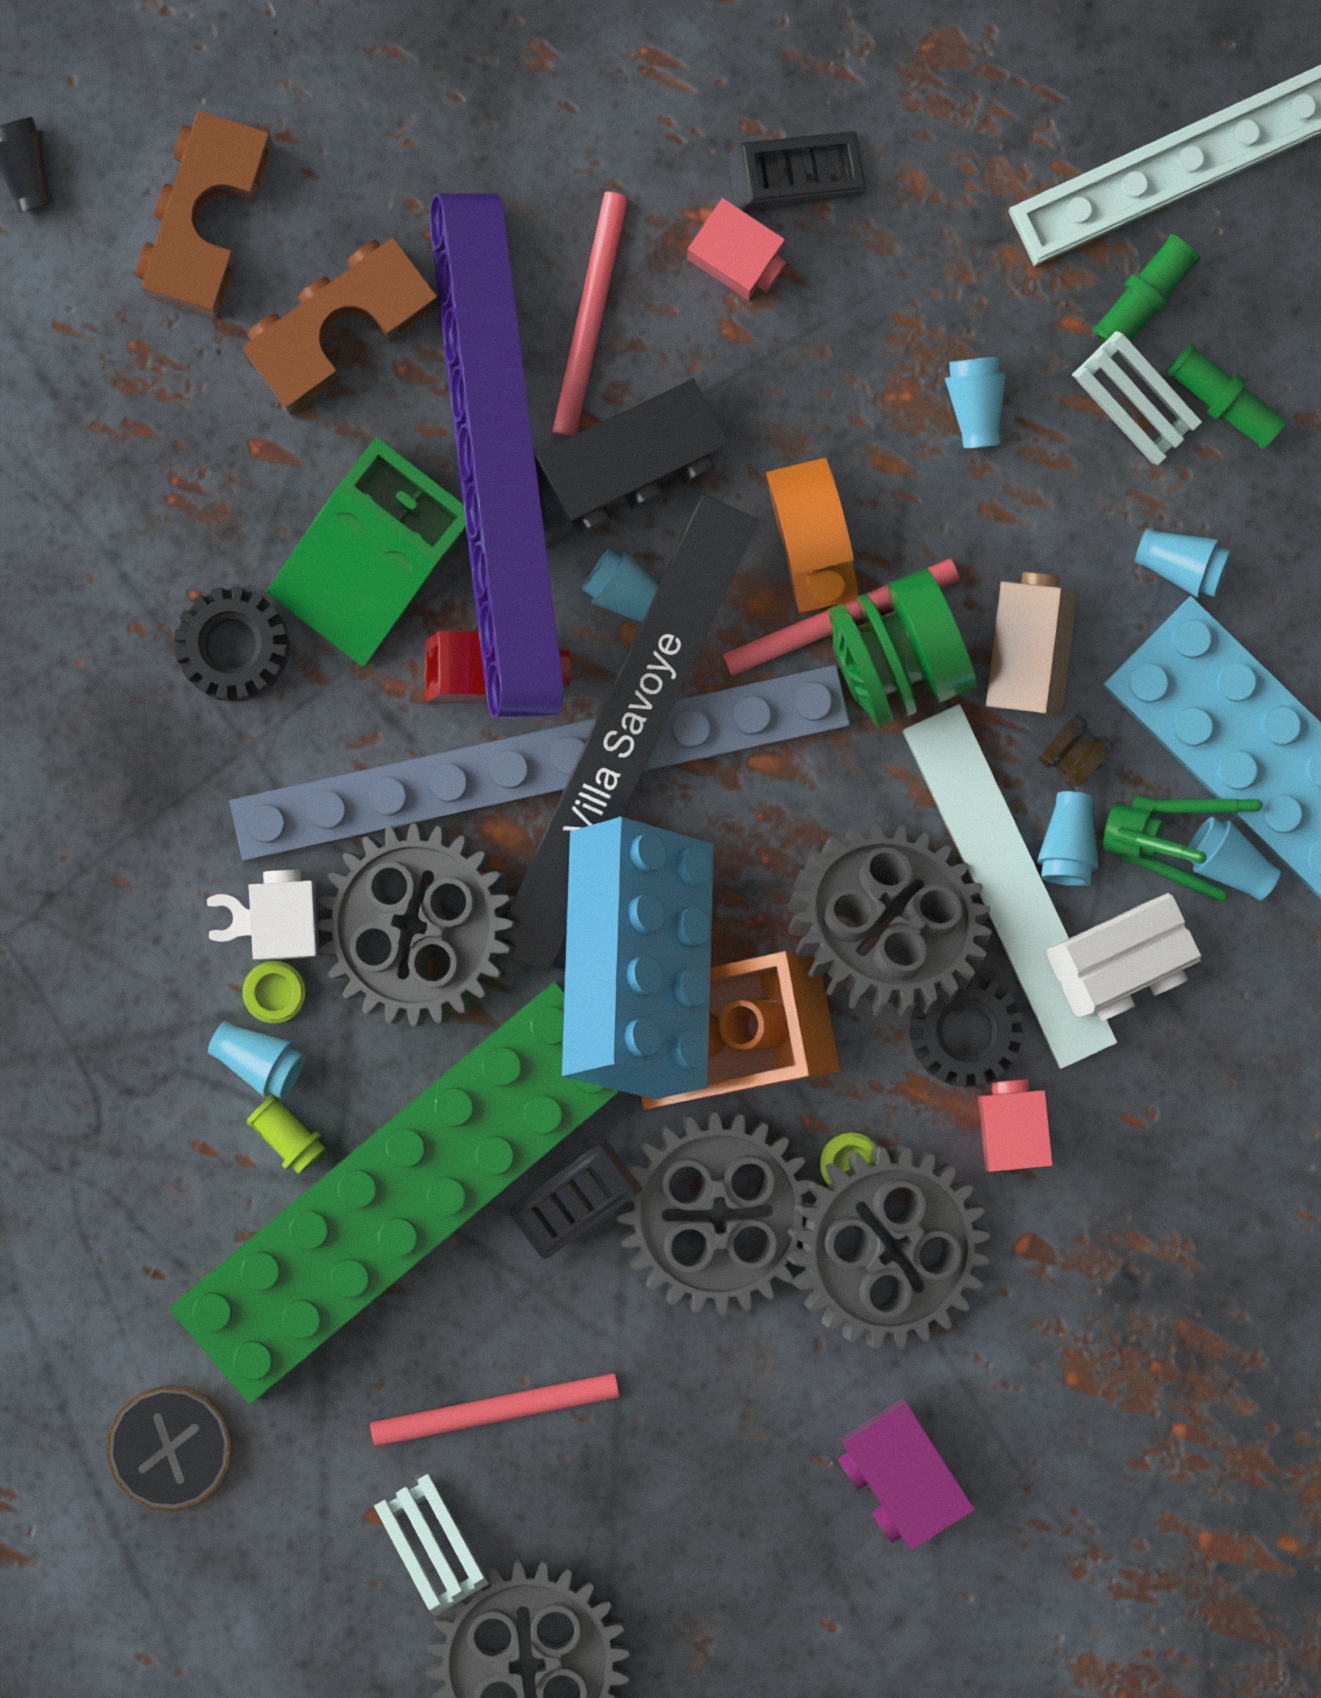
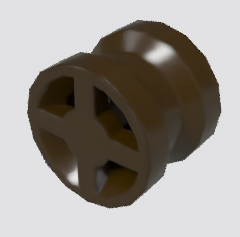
(1076, 752)

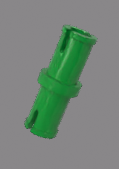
(1149, 290)
(1226, 396)

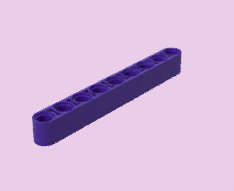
(495, 456)

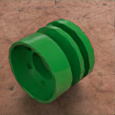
(901, 648)

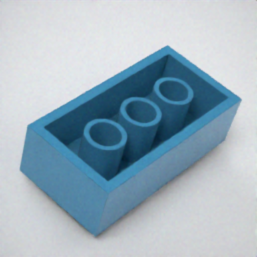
(638, 959)

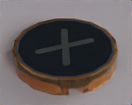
(169, 1447)

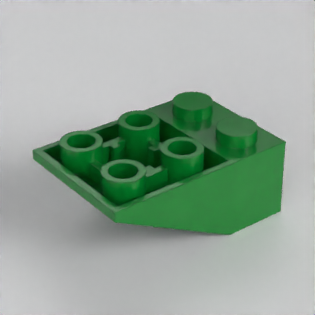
(370, 552)

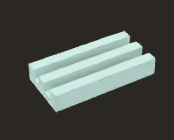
(1170, 434)
(407, 1502)

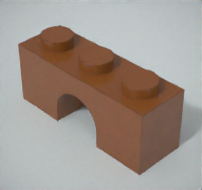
(216, 162)
(377, 287)

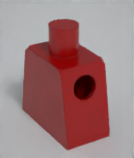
(456, 668)

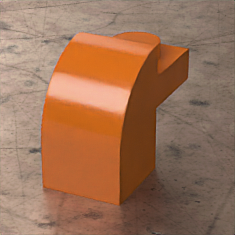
(813, 534)

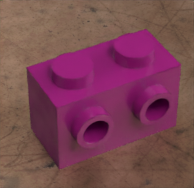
(905, 1475)

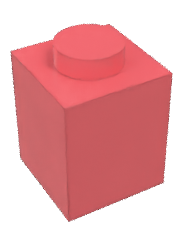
(738, 250)
(1014, 1127)

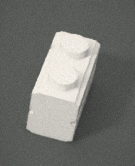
(1123, 957)

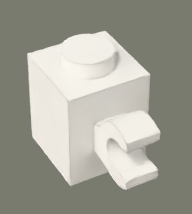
(279, 917)

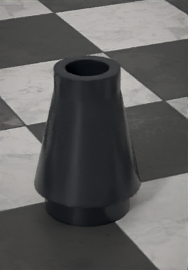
(24, 164)

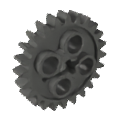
(470, 939)
(935, 953)
(717, 1268)
(846, 1280)
(584, 1656)

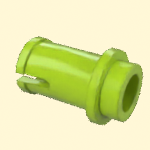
(286, 1135)

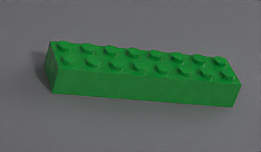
(390, 1201)

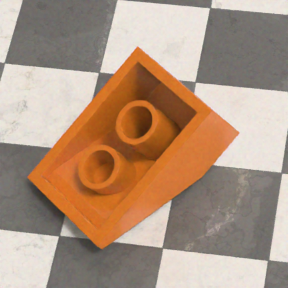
(764, 1028)

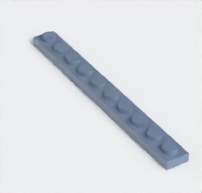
(527, 766)

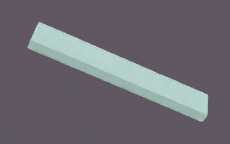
(1170, 168)
(1010, 882)

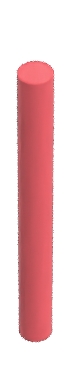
(590, 314)
(817, 627)
(494, 1409)

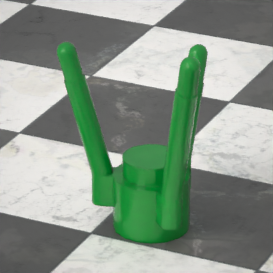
(1139, 835)

